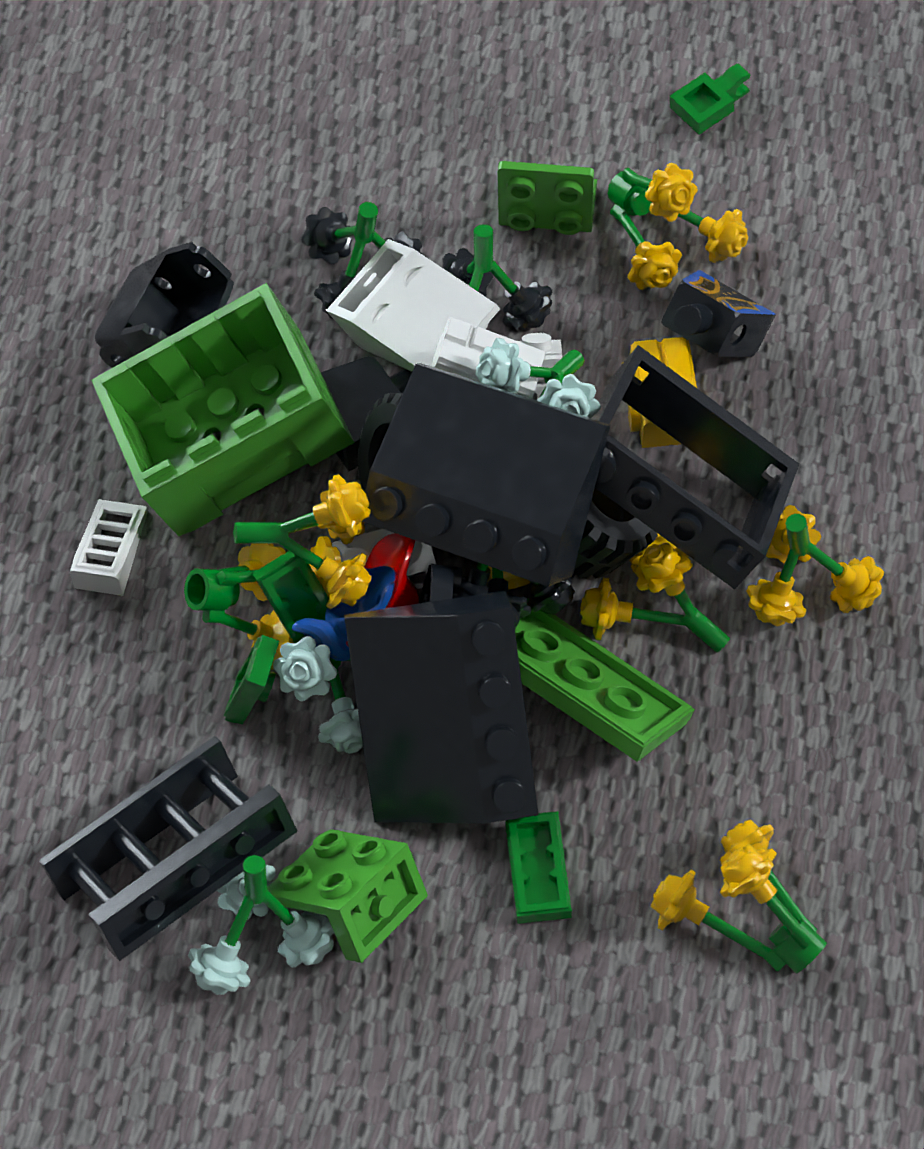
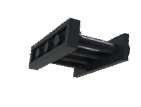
(187, 875)

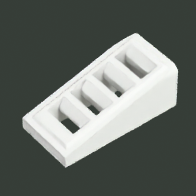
(101, 577)

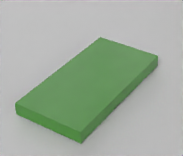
(596, 686)

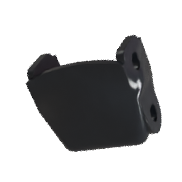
(154, 309)

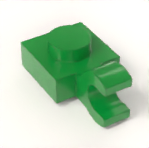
(707, 100)

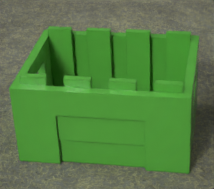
(211, 382)

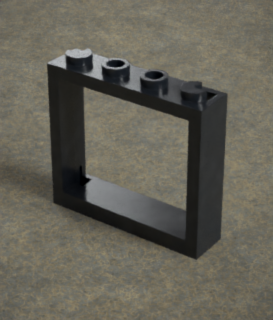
(715, 438)

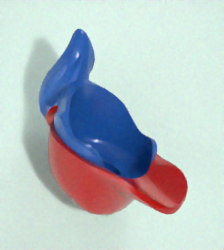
(387, 589)

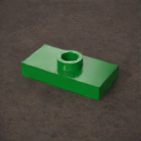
(292, 591)
(253, 680)
(538, 868)

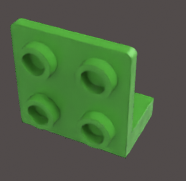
(546, 197)
(357, 882)

